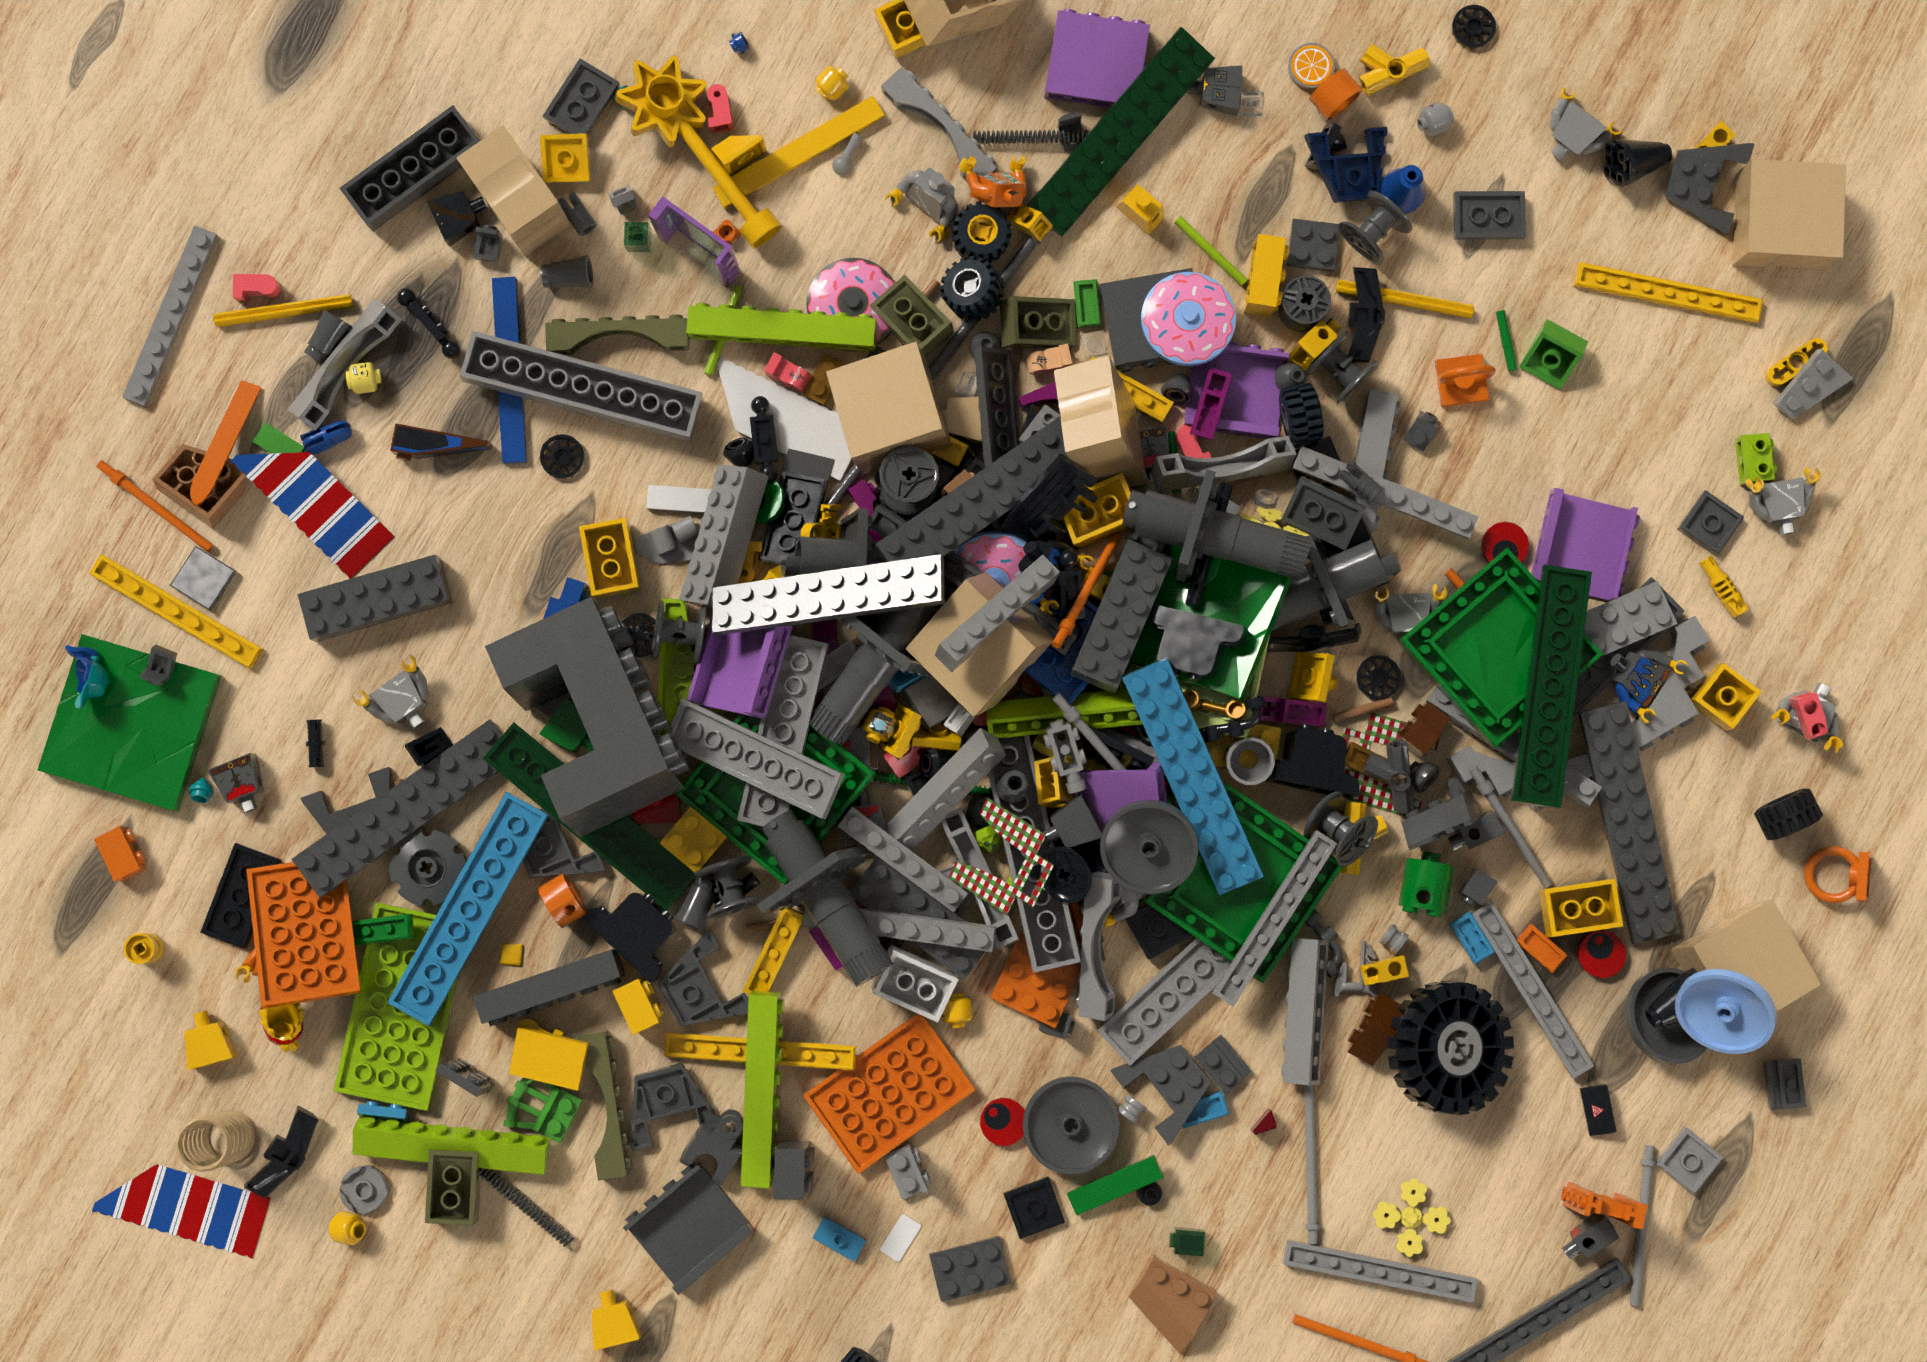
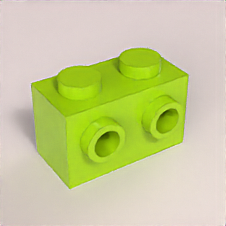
(1755, 458)

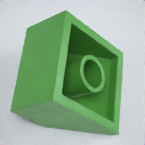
(1553, 354)

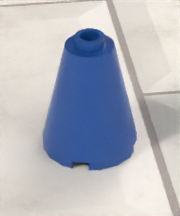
(1404, 187)

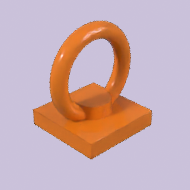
(1463, 380)
(1858, 878)

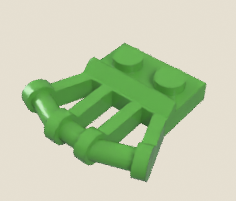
(555, 1116)

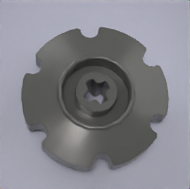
(410, 864)

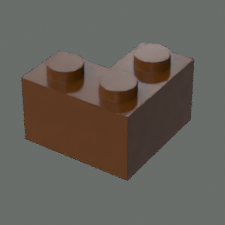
(1423, 729)
(1374, 1028)

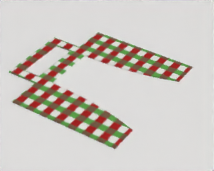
(1371, 792)
(1024, 838)

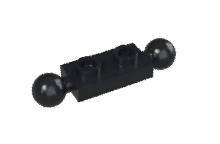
(450, 348)
(764, 438)
(1069, 587)

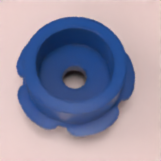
(739, 43)

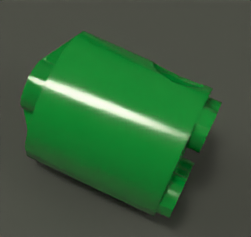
(1429, 876)

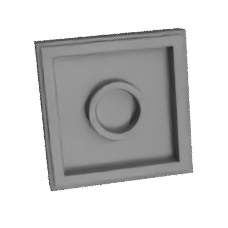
(1689, 1160)

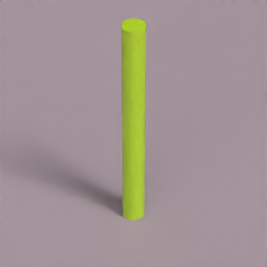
(1211, 251)
(718, 345)

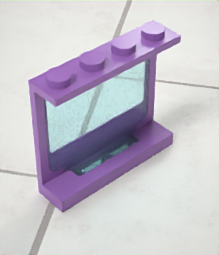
(668, 218)

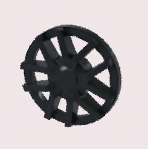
(1473, 26)
(562, 456)
(640, 634)
(1378, 677)

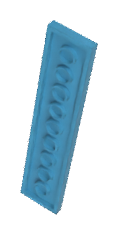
(1193, 775)
(468, 909)

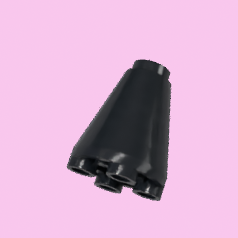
(1634, 159)
(1662, 1010)

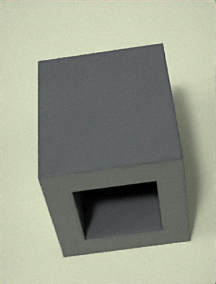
(1477, 888)

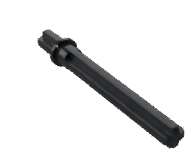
(1202, 565)

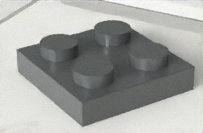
(1312, 245)

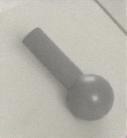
(842, 164)

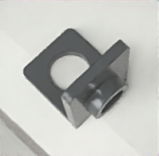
(1069, 122)
(1065, 1028)

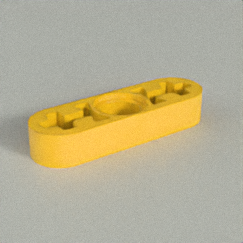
(1787, 364)

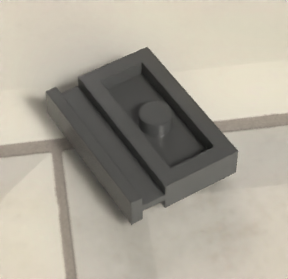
(1222, 1064)
(1784, 1084)

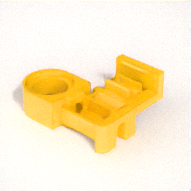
(828, 524)

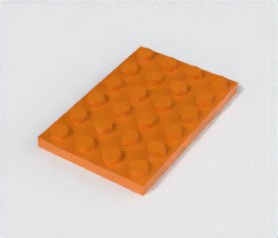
(300, 940)
(890, 1094)

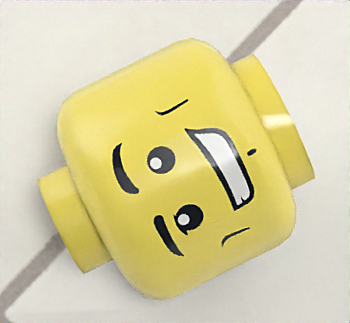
(363, 378)

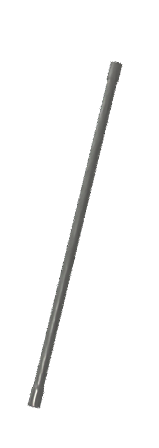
(942, 358)

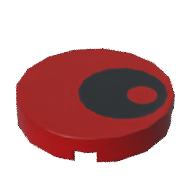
(1502, 536)
(1601, 954)
(1002, 1121)

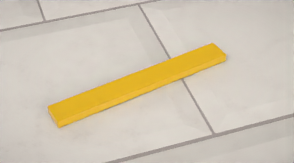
(804, 148)
(1668, 292)
(176, 611)
(734, 1050)

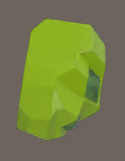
(988, 839)

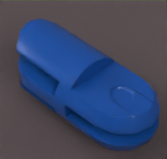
(326, 437)

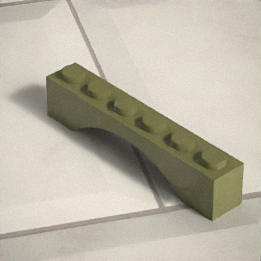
(569, 337)
(611, 1156)

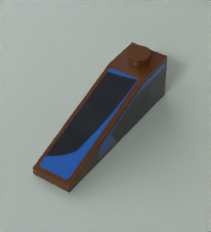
(424, 443)

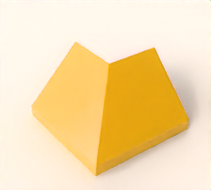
(739, 151)

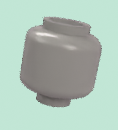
(1435, 119)

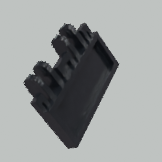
(1050, 496)

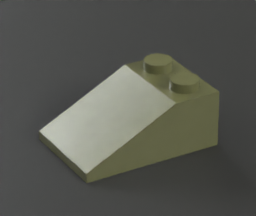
(912, 316)
(1037, 322)
(452, 1187)

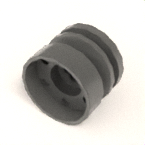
(1304, 316)

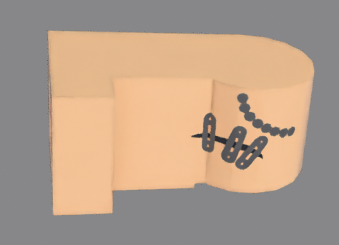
(1049, 360)

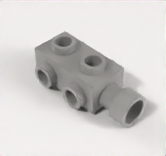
(1066, 747)

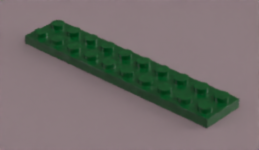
(1121, 130)
(1551, 686)
(619, 843)

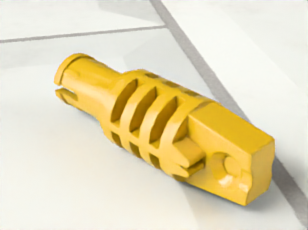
(1724, 588)

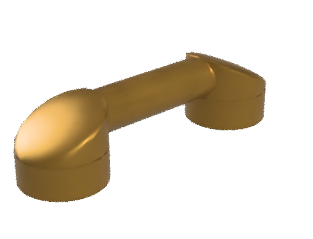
(1234, 709)

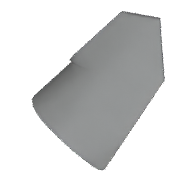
(669, 542)

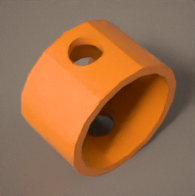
(1335, 94)
(562, 900)

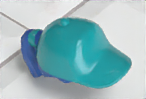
(90, 674)

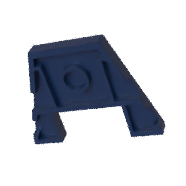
(1351, 175)

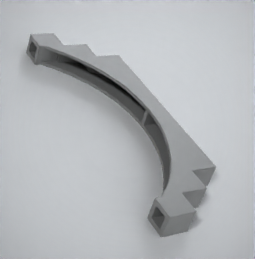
(1670, 705)

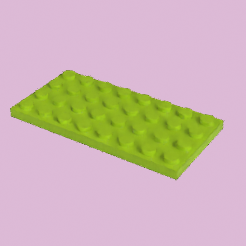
(385, 1049)

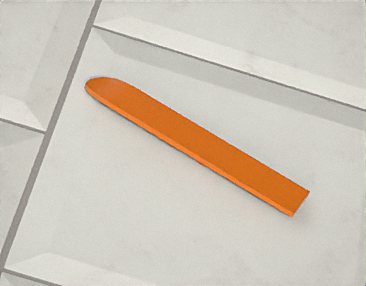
(223, 441)

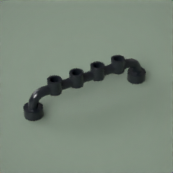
(1213, 732)

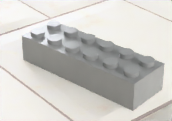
(724, 533)

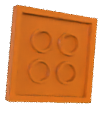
(1035, 994)

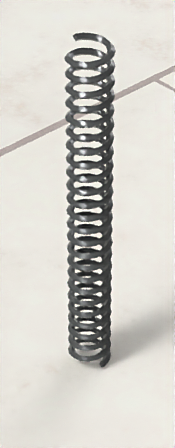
(1004, 137)
(544, 1224)

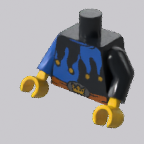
(1051, 551)

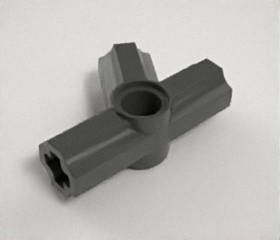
(1387, 769)

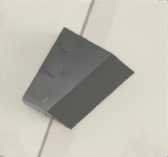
(1440, 818)

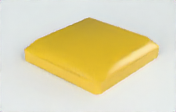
(511, 954)

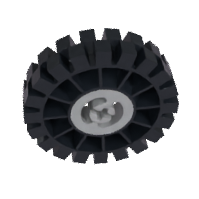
(1427, 1049)

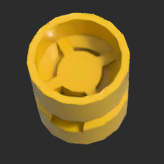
(143, 948)

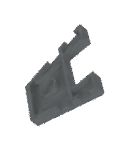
(1696, 178)
(328, 821)
(552, 855)
(691, 991)
(1175, 1079)
(664, 1094)

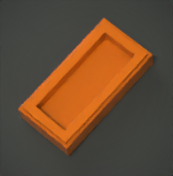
(1541, 948)

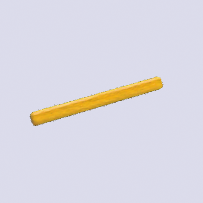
(1413, 300)
(283, 310)

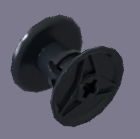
(1072, 870)

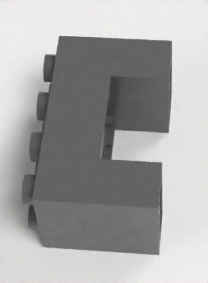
(585, 655)

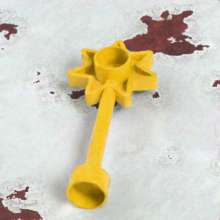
(667, 104)

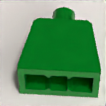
(567, 728)

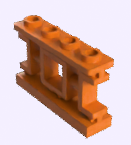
(1619, 1207)

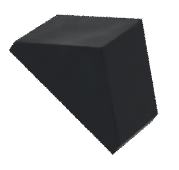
(428, 746)

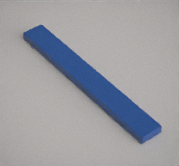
(510, 406)

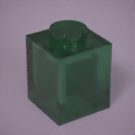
(637, 237)
(1187, 1241)

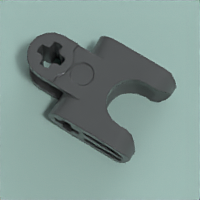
(717, 1142)

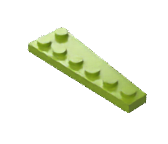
(675, 665)

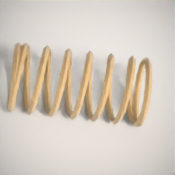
(194, 1144)

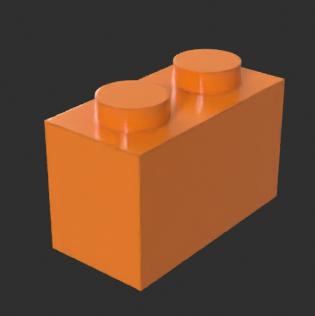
(121, 853)

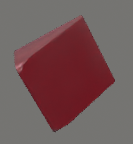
(1264, 1123)

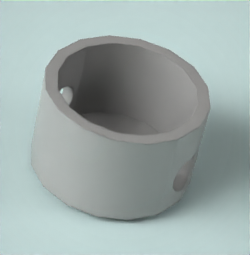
(1264, 764)

